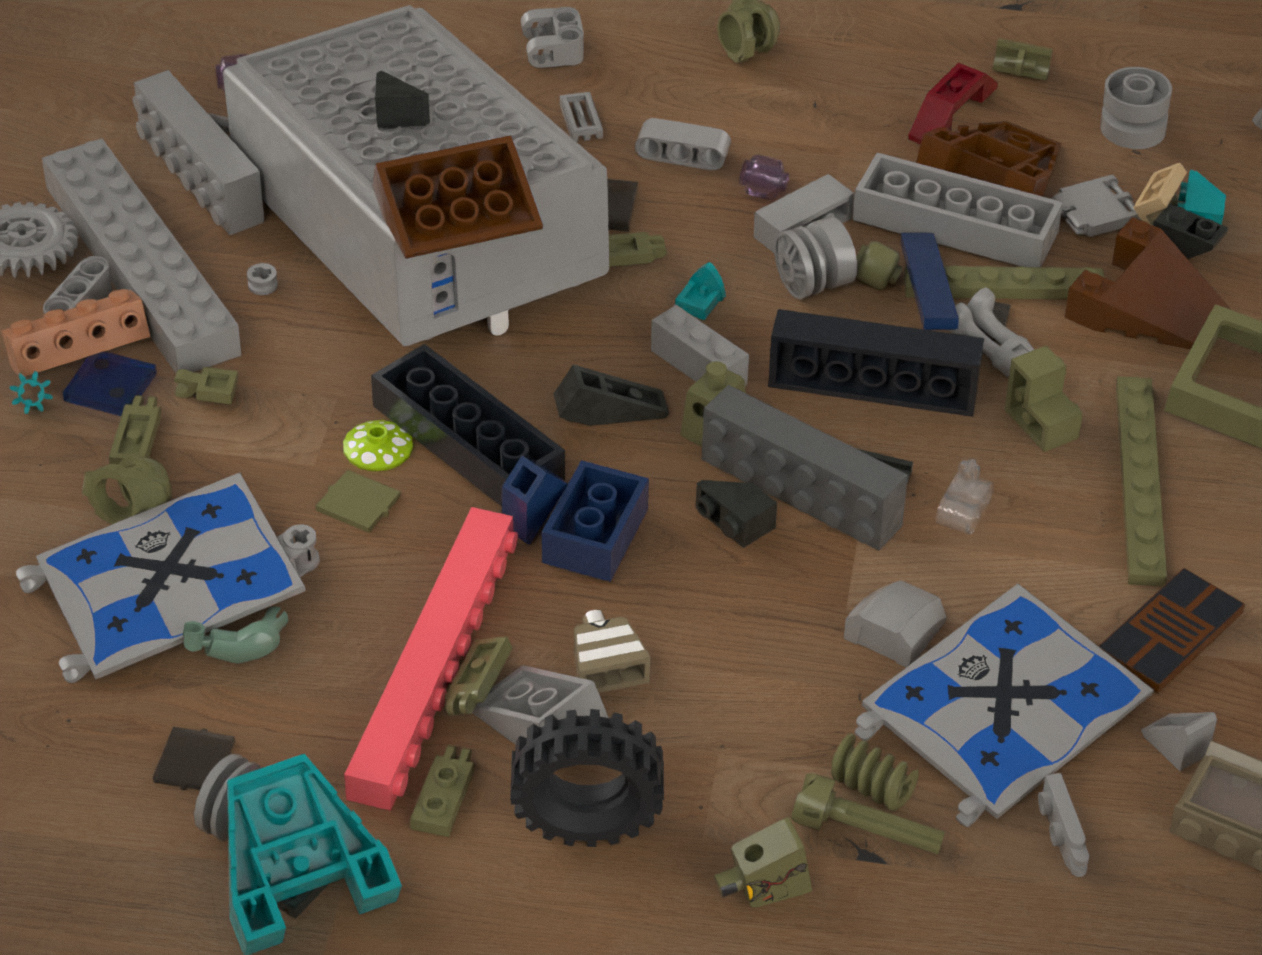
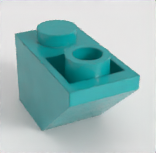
(1202, 197)

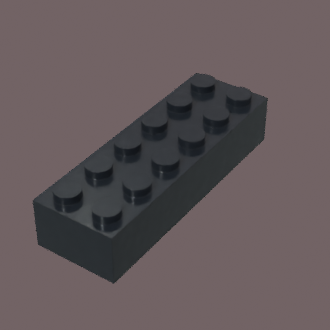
(875, 362)
(460, 420)

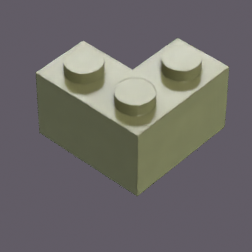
(1037, 399)

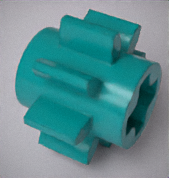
(28, 401)

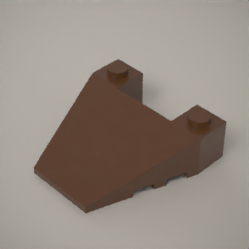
(994, 154)
(1153, 297)

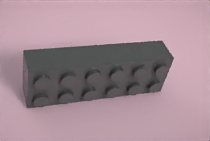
(804, 467)

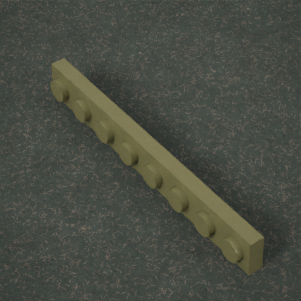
(1140, 482)

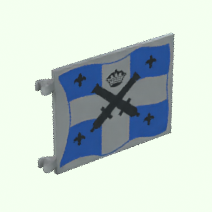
(148, 575)
(1004, 702)

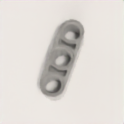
(683, 144)
(87, 281)

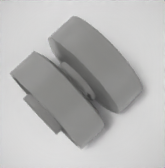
(1135, 107)

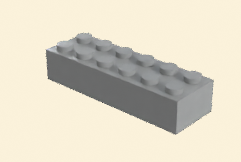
(199, 152)
(958, 211)

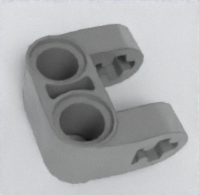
(560, 35)

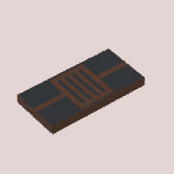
(1172, 629)

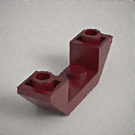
(948, 96)

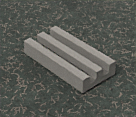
(584, 130)

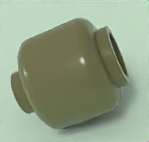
(878, 265)

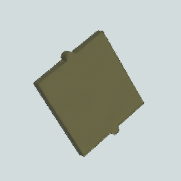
(358, 501)

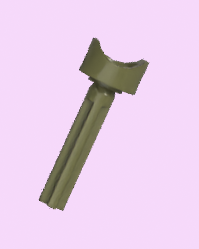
(818, 802)

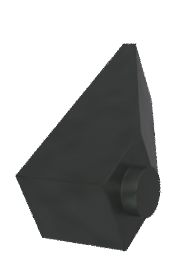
(605, 399)

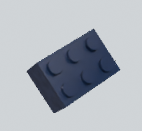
(595, 520)

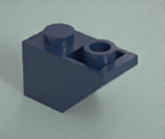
(530, 497)

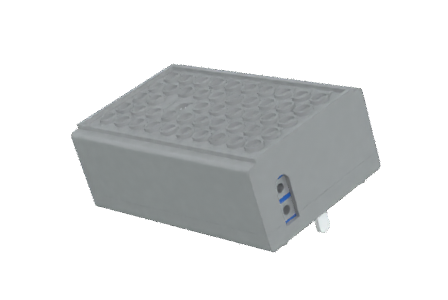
(314, 136)

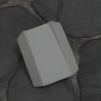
(896, 621)

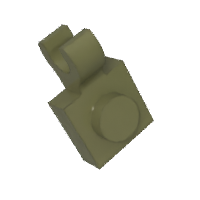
(210, 385)

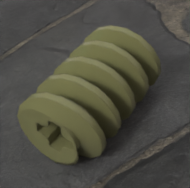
(871, 775)

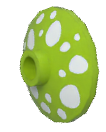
(377, 445)

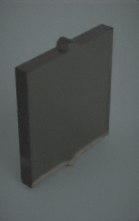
(191, 757)

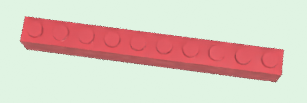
(430, 660)

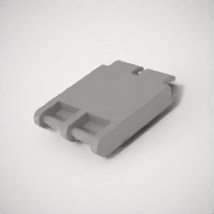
(1094, 206)

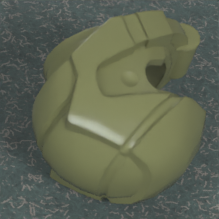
(747, 28)
(142, 484)

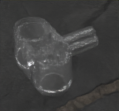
(965, 499)

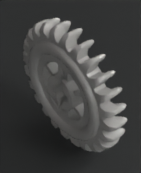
(34, 237)

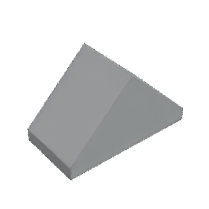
(1182, 736)

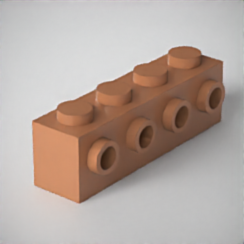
(75, 332)

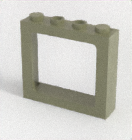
(1207, 405)

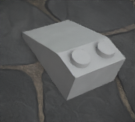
(531, 696)

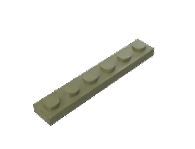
(1009, 281)

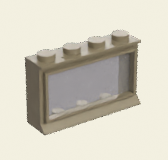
(1224, 805)

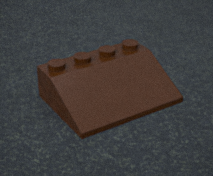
(455, 197)

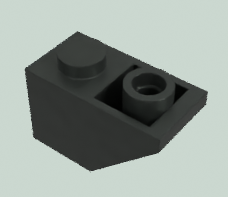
(1190, 231)
(737, 509)

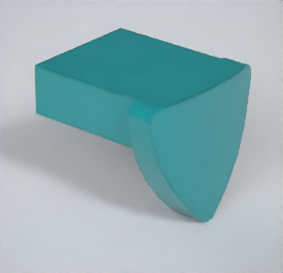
(702, 292)

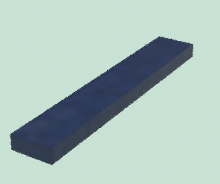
(929, 281)

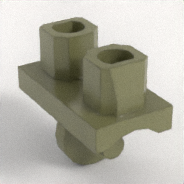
(1022, 59)

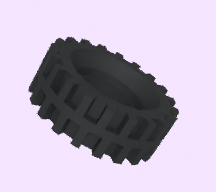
(587, 810)

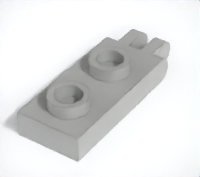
(1064, 824)

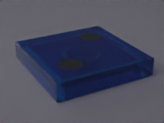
(109, 382)

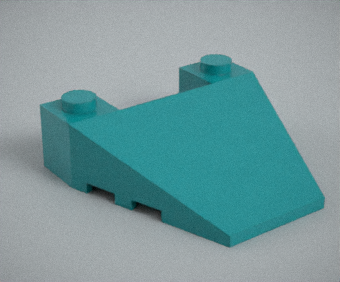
(293, 837)

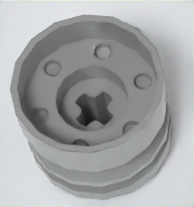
(815, 257)
(212, 801)

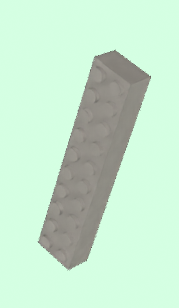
(143, 256)

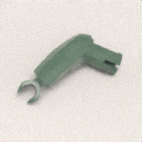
(238, 646)

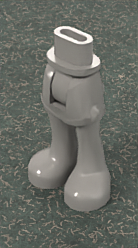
(979, 314)

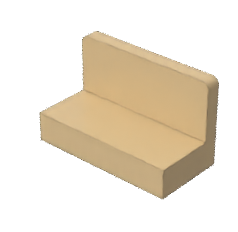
(1159, 192)

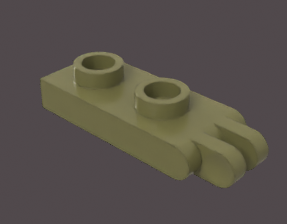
(635, 248)
(136, 430)
(477, 674)
(443, 792)

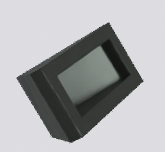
(399, 103)

